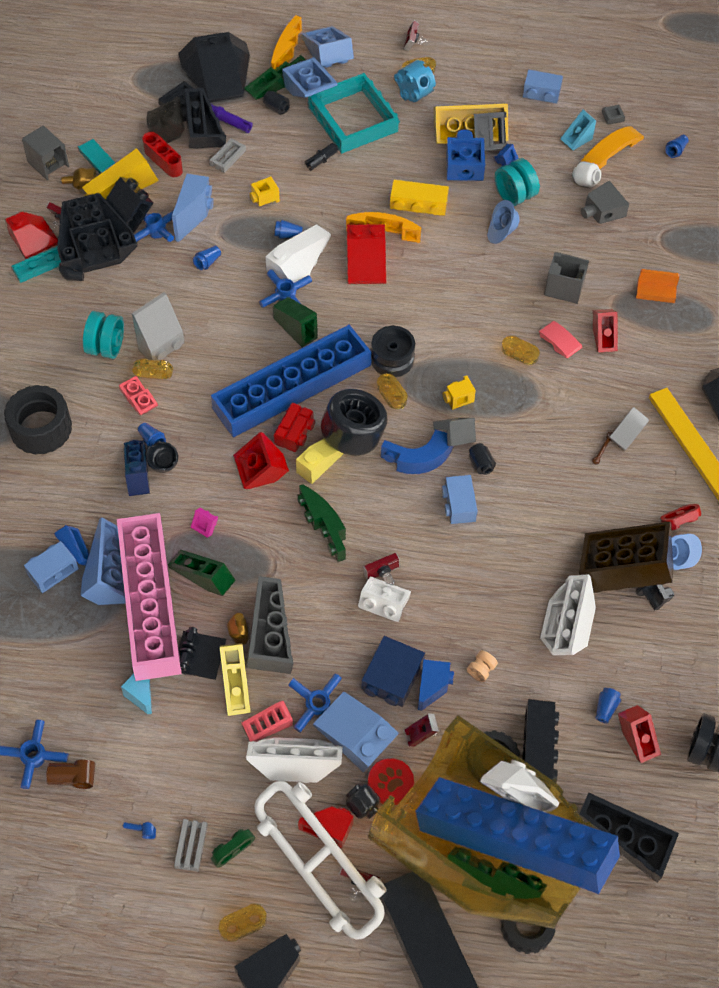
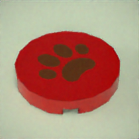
(391, 778)

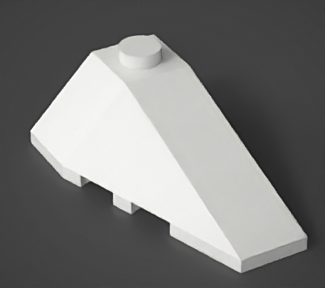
(298, 255)

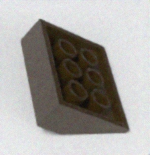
(628, 557)

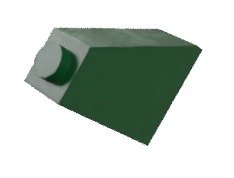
(296, 320)

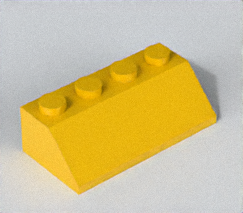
(451, 119)

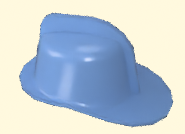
(503, 222)
(686, 551)

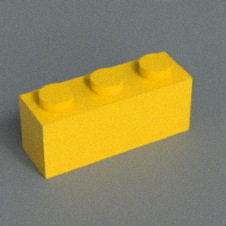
(419, 197)

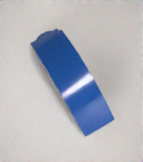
(419, 459)

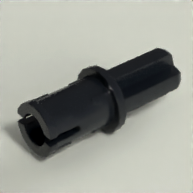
(321, 156)

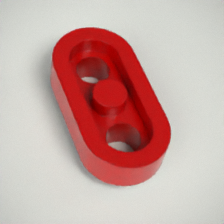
(682, 515)

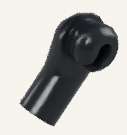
(70, 274)

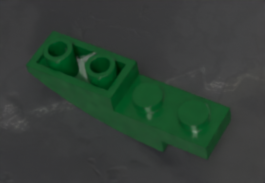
(323, 516)
(502, 880)

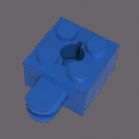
(465, 154)

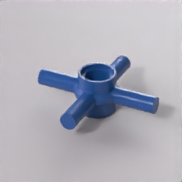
(155, 227)
(284, 289)
(308, 695)
(38, 759)

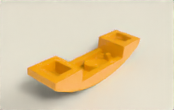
(612, 144)
(393, 224)

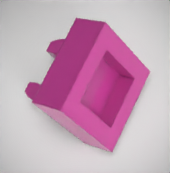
(204, 522)

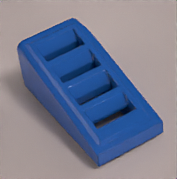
(74, 543)

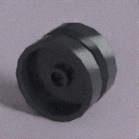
(393, 351)
(705, 741)

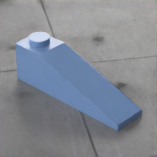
(103, 572)

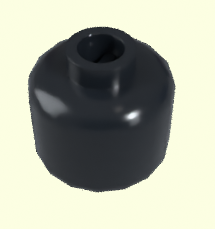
(362, 801)

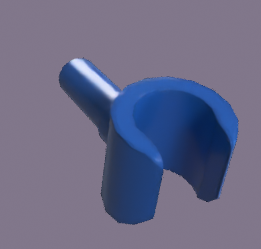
(147, 829)

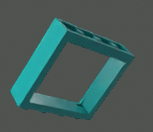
(344, 89)

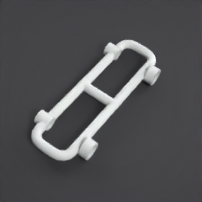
(372, 889)

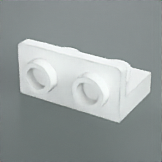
(383, 599)

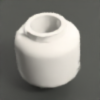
(587, 174)

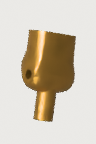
(80, 177)
(238, 628)

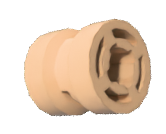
(482, 666)

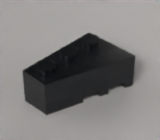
(202, 124)

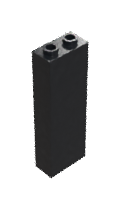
(425, 934)

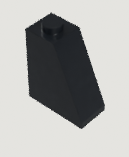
(270, 965)

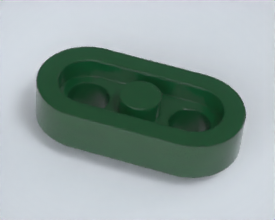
(239, 842)

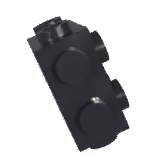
(129, 201)

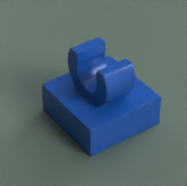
(506, 155)

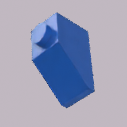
(434, 682)

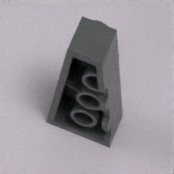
(269, 632)

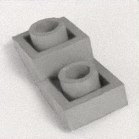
(629, 428)

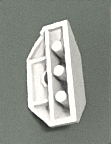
(569, 616)
(294, 758)
(520, 786)

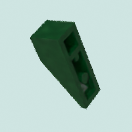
(203, 571)

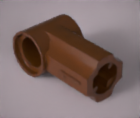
(76, 774)

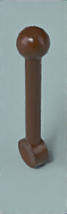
(596, 460)

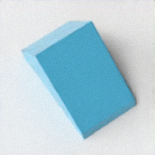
(580, 131)
(138, 693)

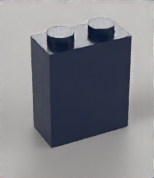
(392, 671)

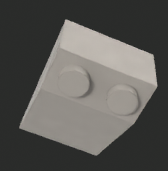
(157, 328)

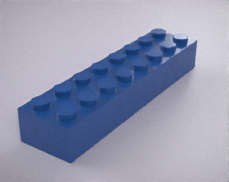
(291, 380)
(519, 834)

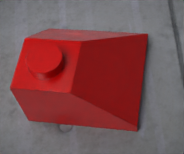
(30, 233)
(260, 462)

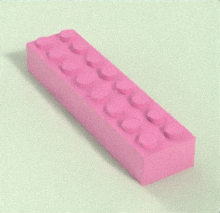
(148, 597)

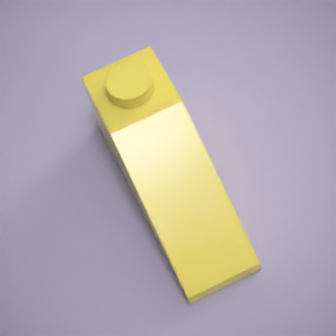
(316, 460)
(235, 679)

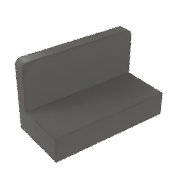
(459, 430)

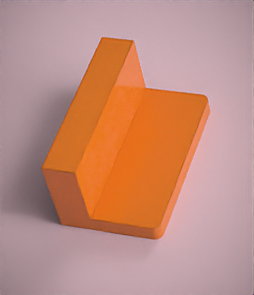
(657, 285)

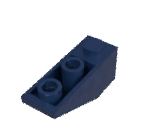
(136, 468)

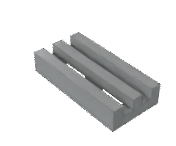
(230, 156)
(194, 826)

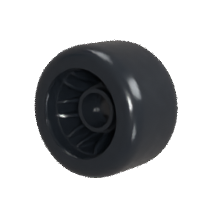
(354, 422)

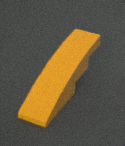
(287, 41)

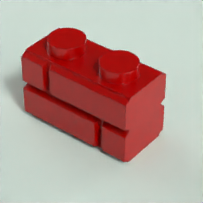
(294, 427)

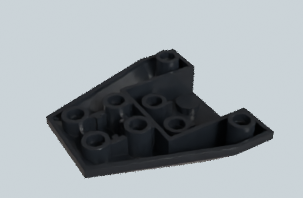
(217, 65)
(93, 234)

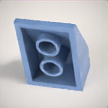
(329, 46)
(307, 78)
(191, 205)
(356, 729)

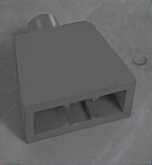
(605, 204)

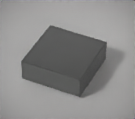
(613, 114)

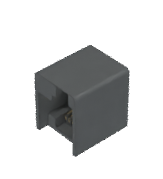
(44, 151)
(566, 277)

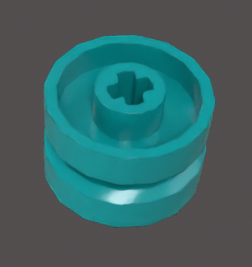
(517, 181)
(103, 334)

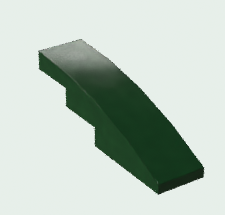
(270, 80)

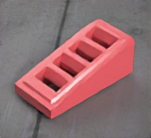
(279, 725)

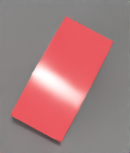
(561, 339)
(137, 395)

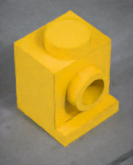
(264, 192)
(459, 393)

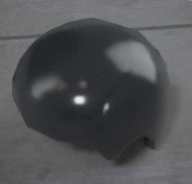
(162, 457)

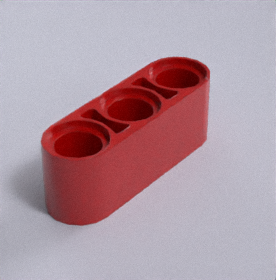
(162, 154)

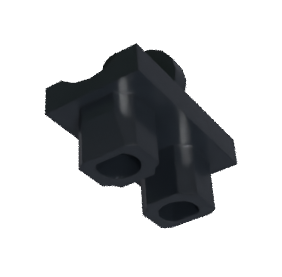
(656, 595)

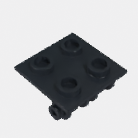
(200, 654)

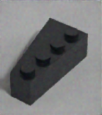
(541, 737)
(639, 839)

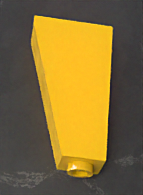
(132, 166)

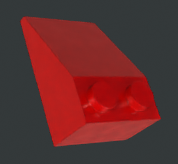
(366, 254)

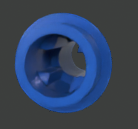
(676, 146)
(286, 229)
(206, 258)
(150, 434)
(607, 704)

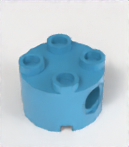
(415, 81)

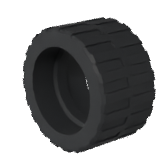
(33, 400)

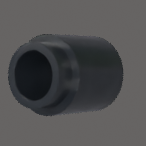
(276, 102)
(482, 459)

